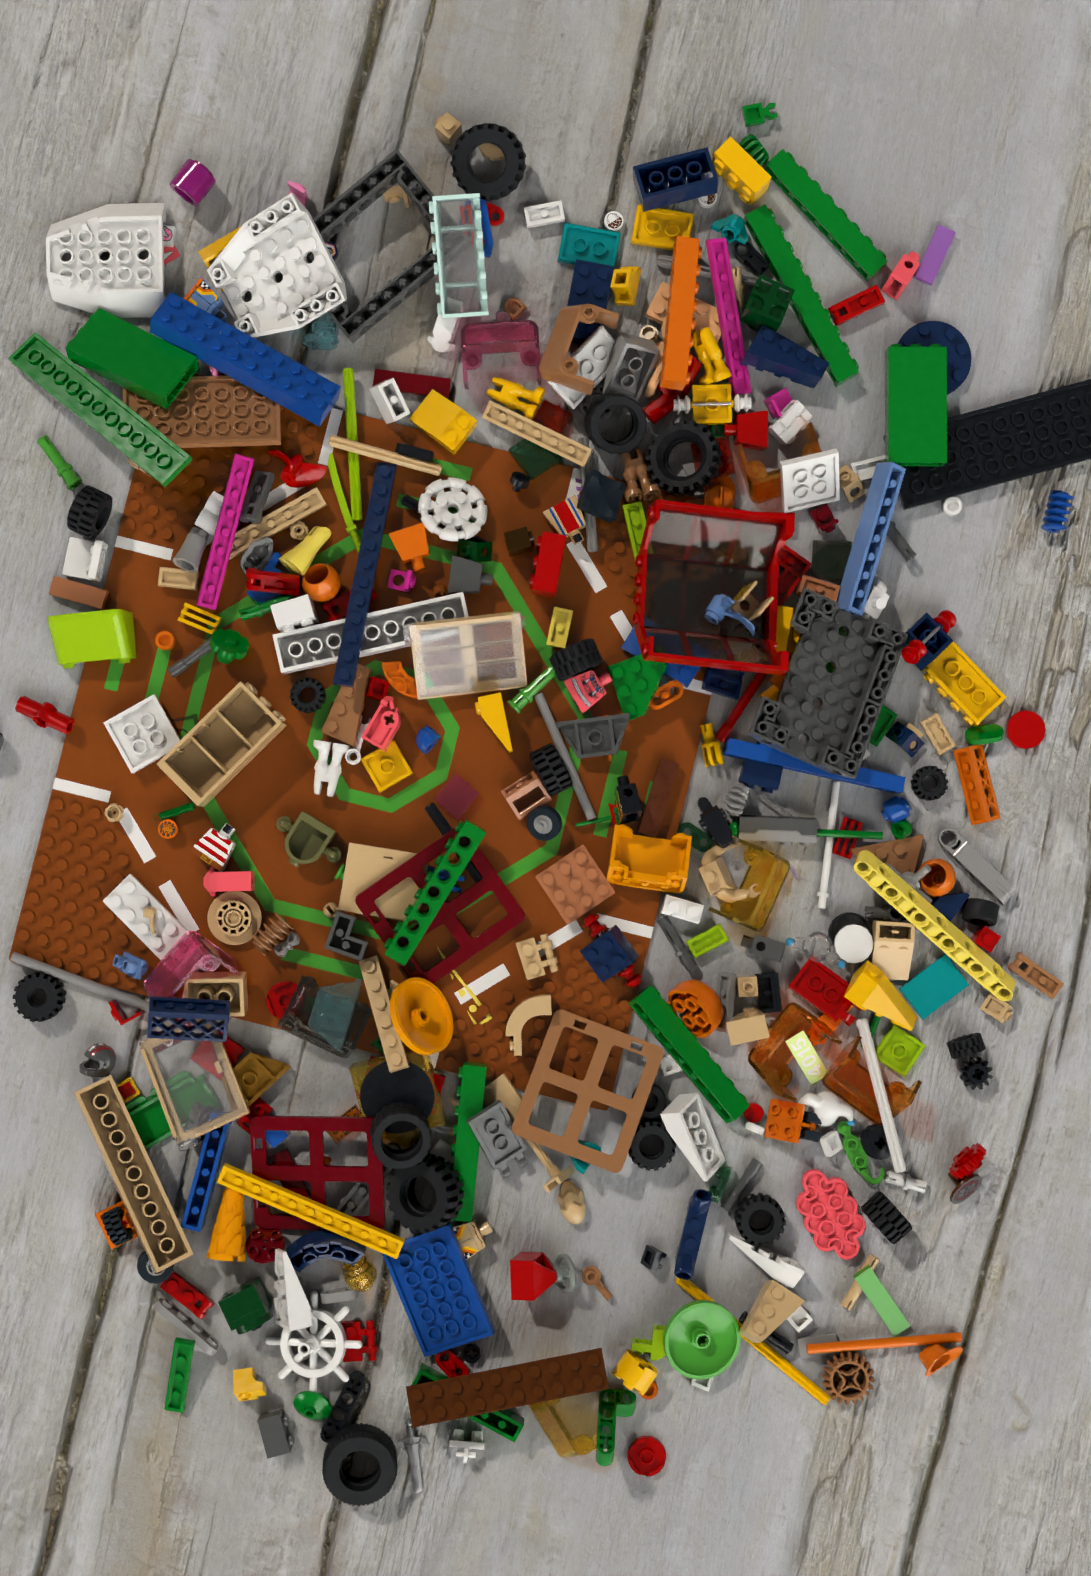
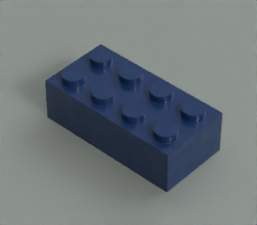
(675, 179)
(589, 286)

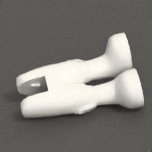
(326, 772)

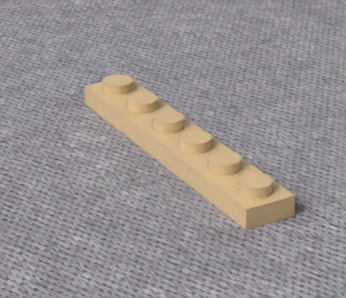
(537, 433)
(278, 520)
(380, 1005)

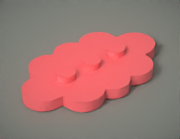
(830, 1214)

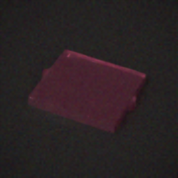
(456, 796)

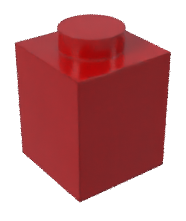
(985, 938)

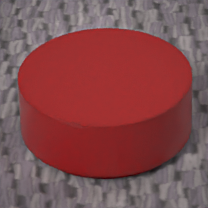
(753, 1113)

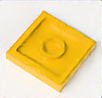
(386, 767)

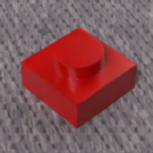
(377, 688)

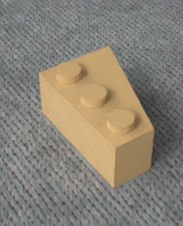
(747, 1026)
(769, 1311)

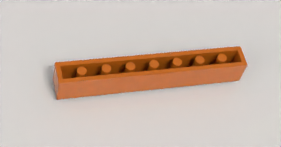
(680, 313)

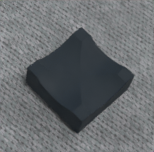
(601, 496)

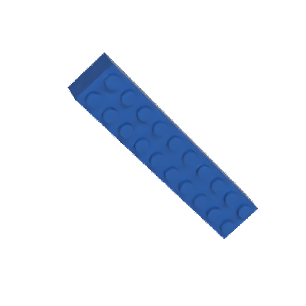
(245, 359)

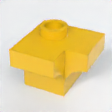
(246, 1386)

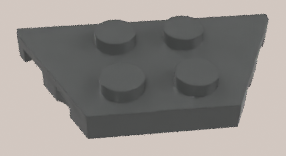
(595, 735)

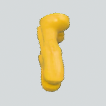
(709, 353)
(510, 393)

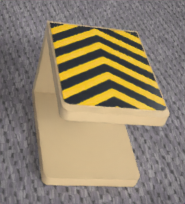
(755, 608)

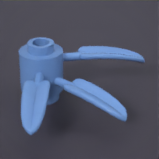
(720, 607)

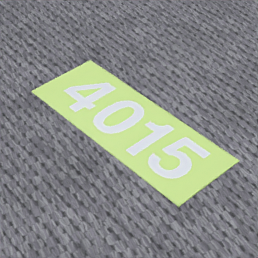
(806, 1057)

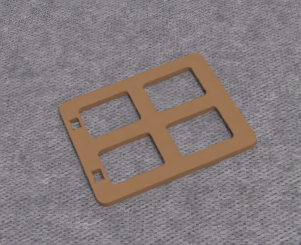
(587, 1091)

